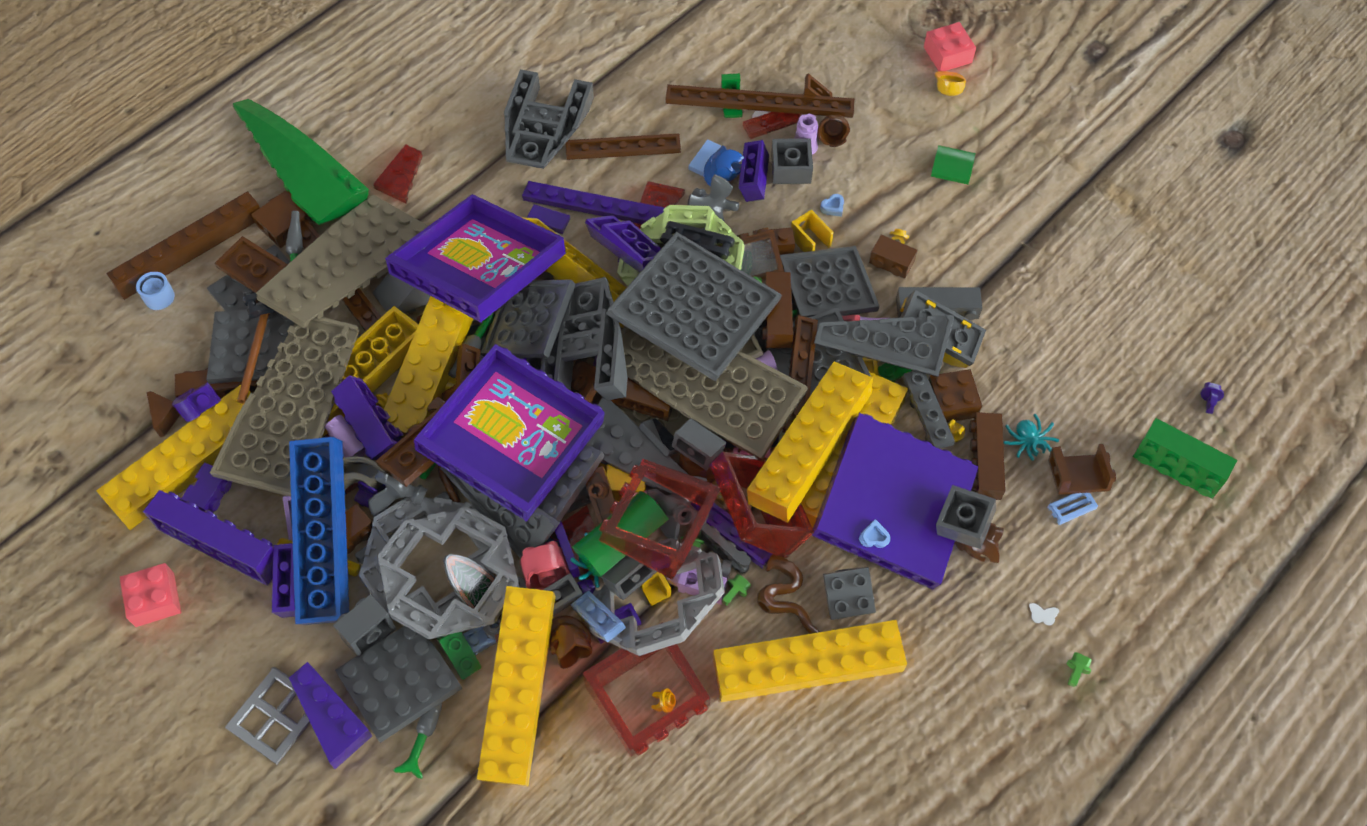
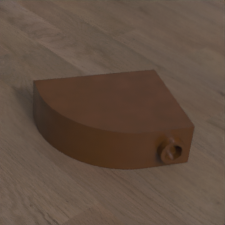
(643, 402)

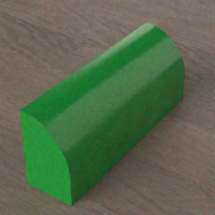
(640, 518)

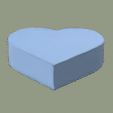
(833, 205)
(874, 535)

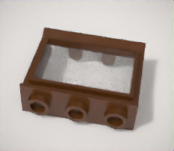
(760, 253)

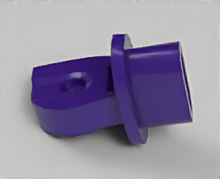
(1211, 394)

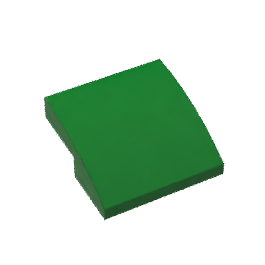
(953, 164)

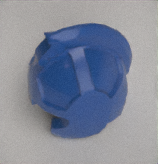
(724, 164)

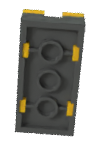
(964, 334)

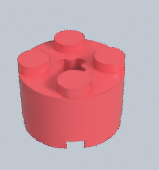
(543, 565)

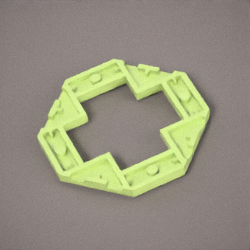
(688, 215)

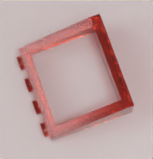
(775, 536)
(648, 552)
(620, 663)

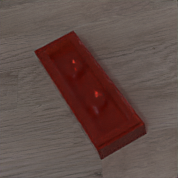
(769, 123)

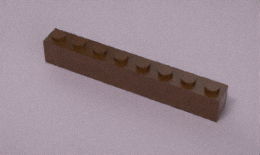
(186, 244)

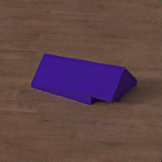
(623, 240)

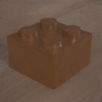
(956, 394)

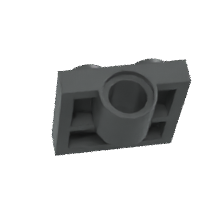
(849, 593)

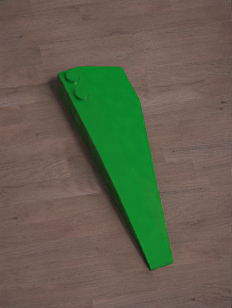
(309, 172)

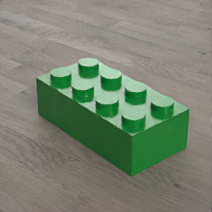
(1184, 458)

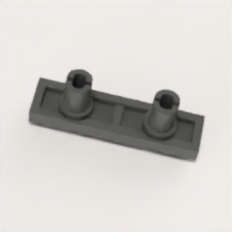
(928, 409)

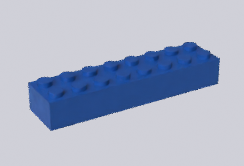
(318, 530)

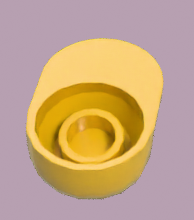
(950, 83)

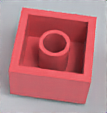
(949, 47)
(150, 595)

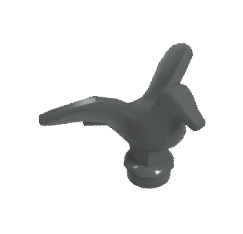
(716, 199)
(394, 489)
(676, 509)

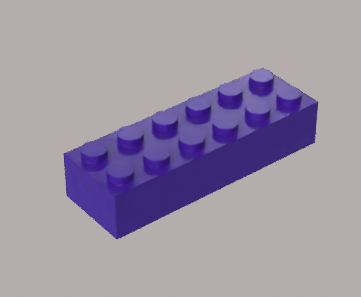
(212, 536)

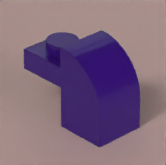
(195, 402)

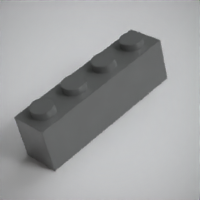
(962, 300)

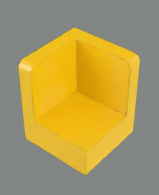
(656, 589)

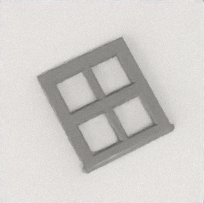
(274, 715)

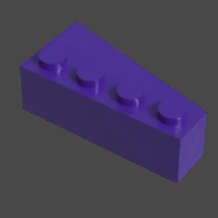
(366, 417)
(332, 720)

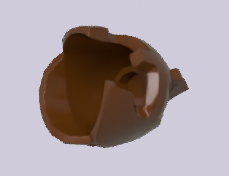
(833, 130)
(989, 548)
(569, 640)

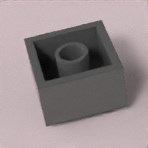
(792, 161)
(966, 517)
(364, 625)

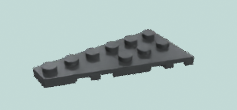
(902, 342)
(627, 445)
(519, 532)

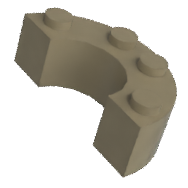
(362, 470)

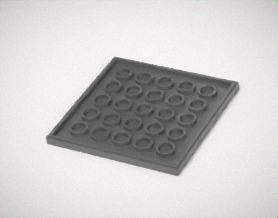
(694, 305)

